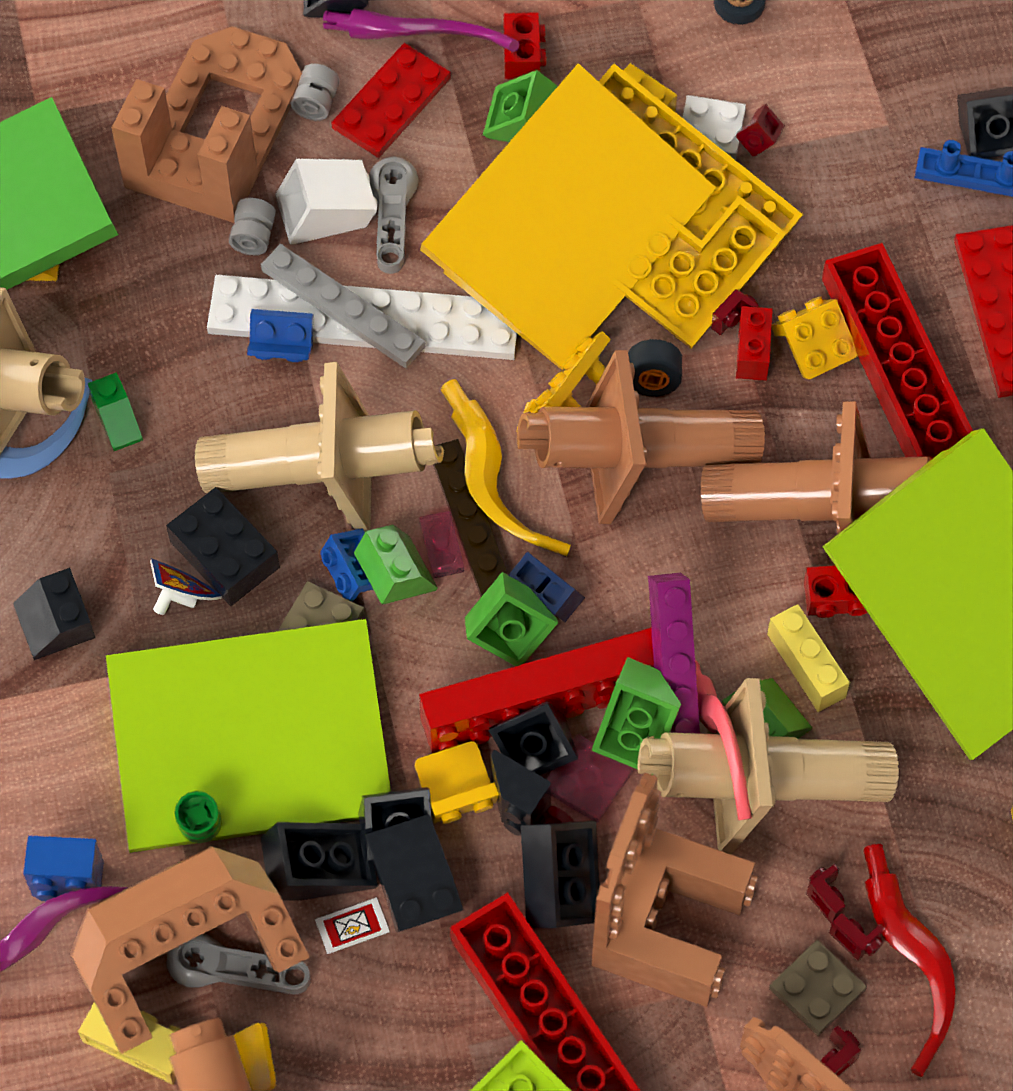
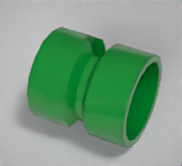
(198, 817)

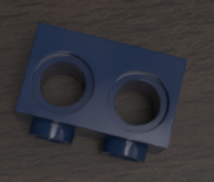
(547, 586)

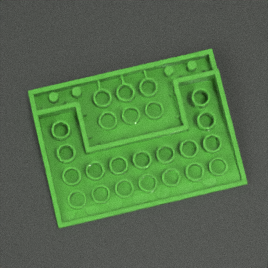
(45, 196)

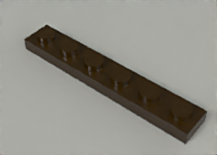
(469, 518)

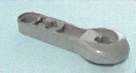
(392, 206)
(227, 966)

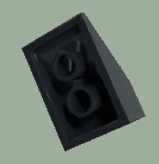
(316, 860)
(413, 873)

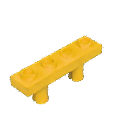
(576, 366)

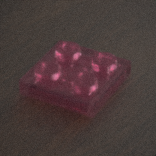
(590, 781)

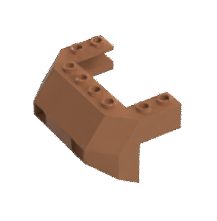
(164, 915)

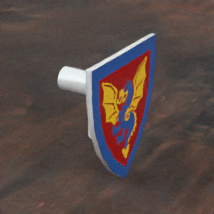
(178, 587)

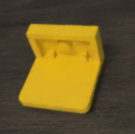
(817, 336)
(456, 782)
(256, 1057)

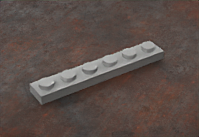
(343, 306)

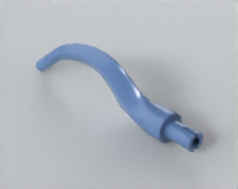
(29, 460)

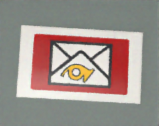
(352, 925)

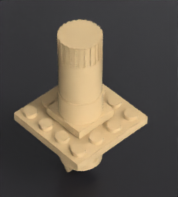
(29, 378)
(337, 450)
(773, 767)

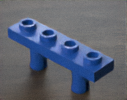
(965, 171)

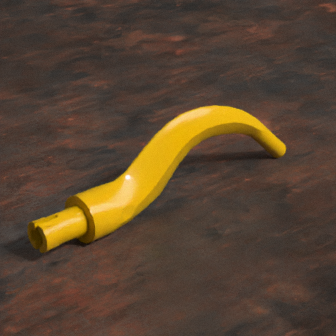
(483, 465)

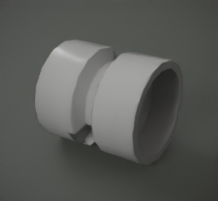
(315, 92)
(252, 226)

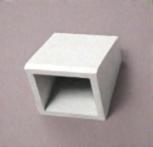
(325, 198)

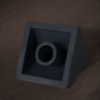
(536, 739)
(390, 809)

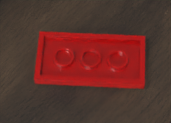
(391, 100)

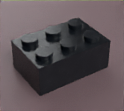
(223, 546)

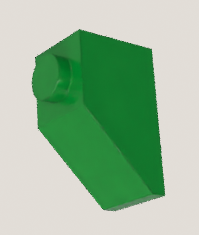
(115, 411)

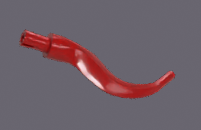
(914, 942)

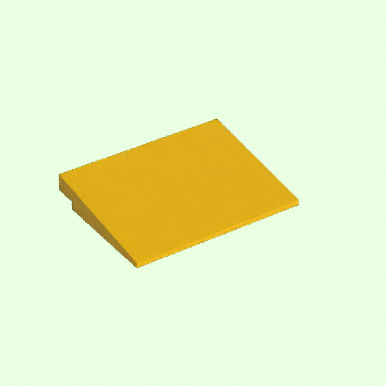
(566, 216)
(723, 239)

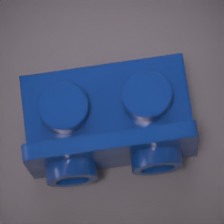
(280, 335)
(343, 565)

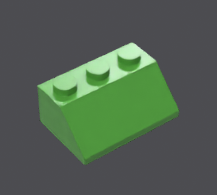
(638, 709)

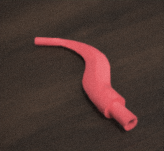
(716, 719)

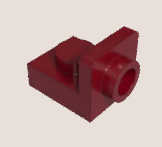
(761, 131)
(729, 311)
(826, 898)
(852, 937)
(848, 1051)

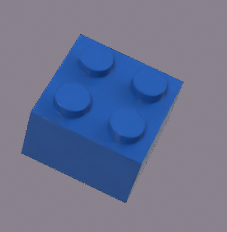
(61, 865)

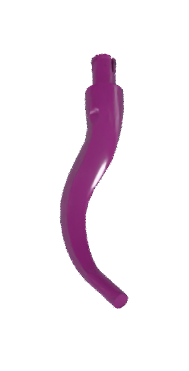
(372, 25)
(39, 922)

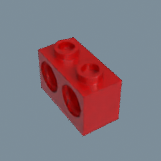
(529, 44)
(754, 343)
(840, 599)

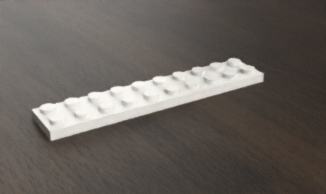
(442, 320)

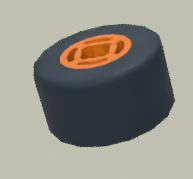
(656, 367)

